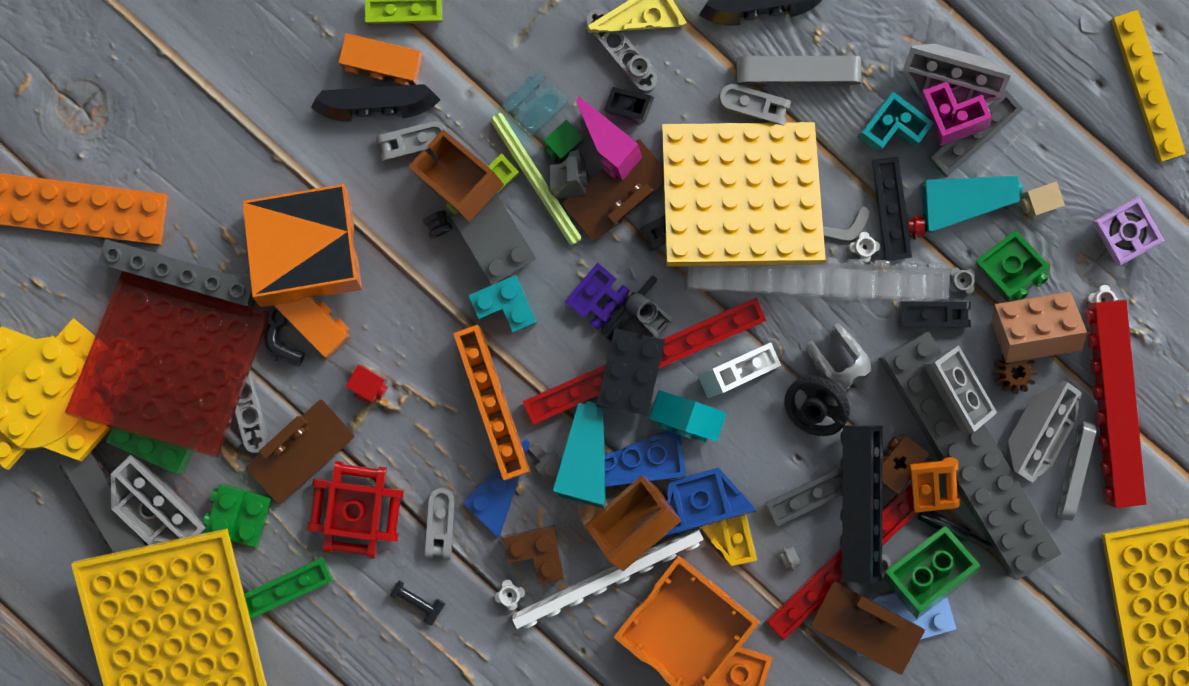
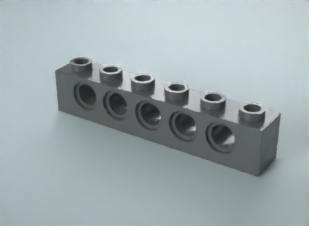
(177, 272)

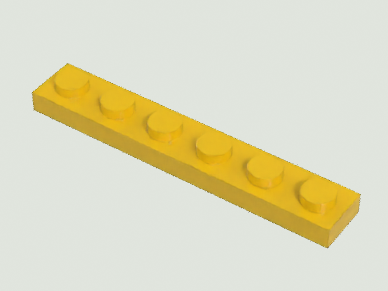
(1148, 86)

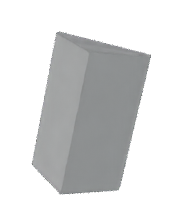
(960, 390)

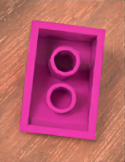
(616, 149)

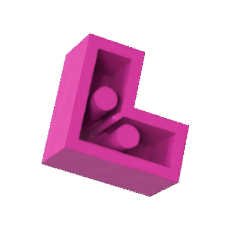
(951, 119)

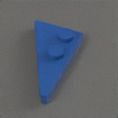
(493, 498)

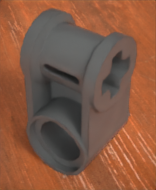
(651, 316)

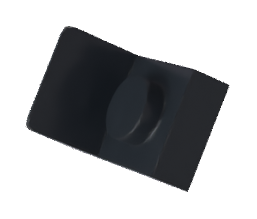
(629, 104)

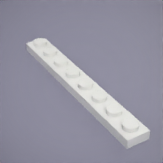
(597, 583)

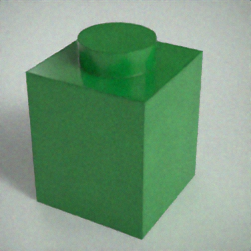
(562, 141)

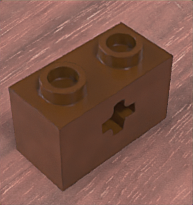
(897, 477)

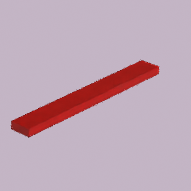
(812, 592)

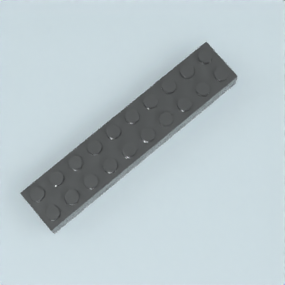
(982, 472)

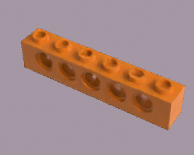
(491, 402)

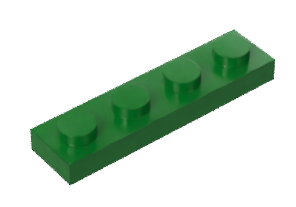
(288, 587)

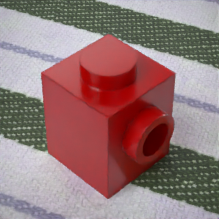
(367, 384)

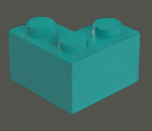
(896, 118)
(505, 297)
(687, 417)

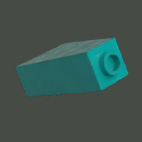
(960, 199)
(583, 461)

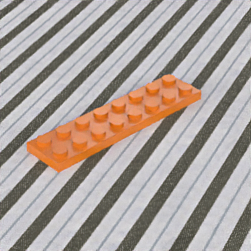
(82, 209)

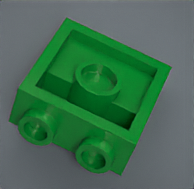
(1014, 267)
(239, 512)

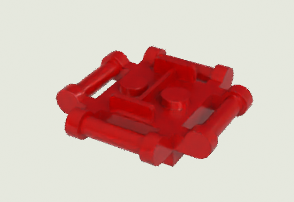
(354, 510)

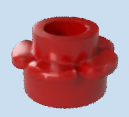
(916, 227)

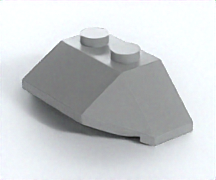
(965, 72)
(1043, 430)
(150, 504)

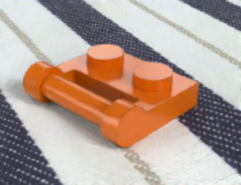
(926, 485)

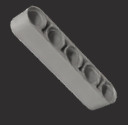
(798, 70)

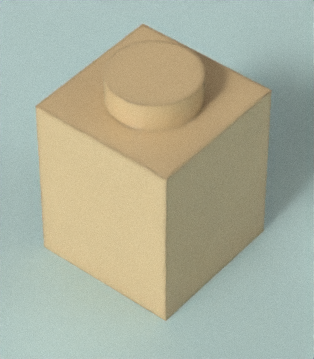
(1042, 200)

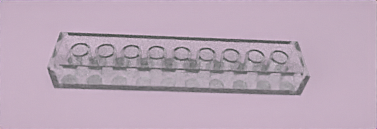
(829, 279)

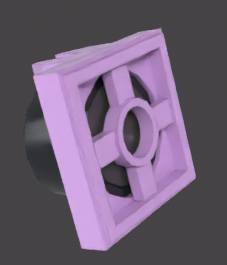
(1127, 233)

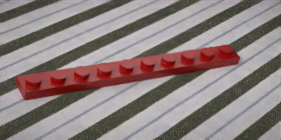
(675, 348)

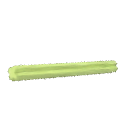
(535, 179)

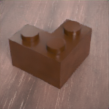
(540, 546)

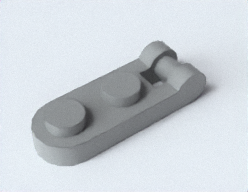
(754, 103)
(409, 140)
(440, 523)

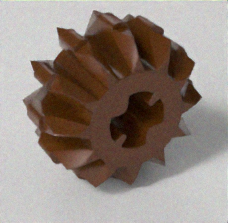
(1014, 383)

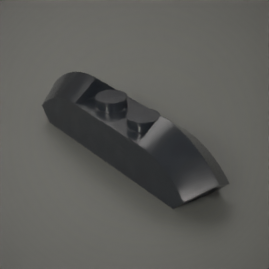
(730, 11)
(343, 103)

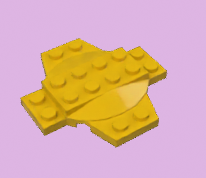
(36, 390)

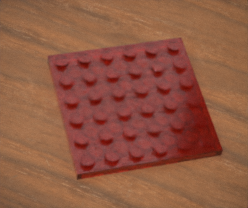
(168, 364)

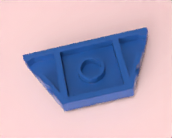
(705, 500)

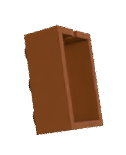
(457, 176)
(632, 523)

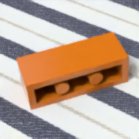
(380, 60)
(316, 324)

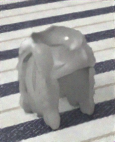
(858, 370)

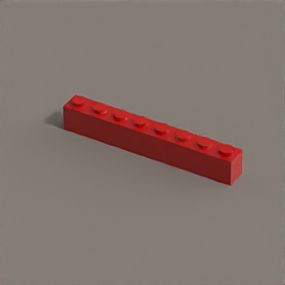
(1116, 403)

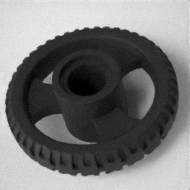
(817, 406)

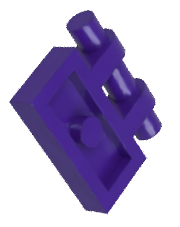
(591, 290)

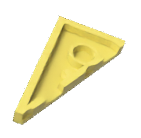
(639, 16)

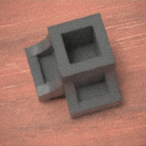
(569, 177)

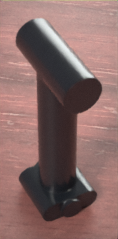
(431, 610)

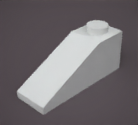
(739, 370)

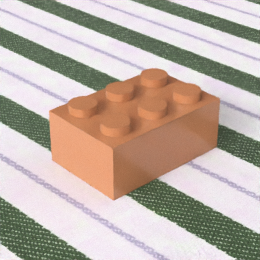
(1038, 327)

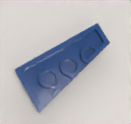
(655, 458)

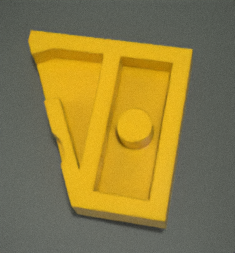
(733, 540)

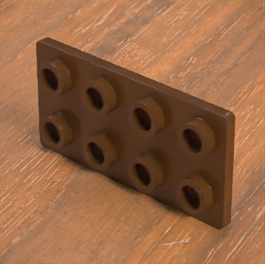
(612, 199)
(299, 451)
(867, 627)

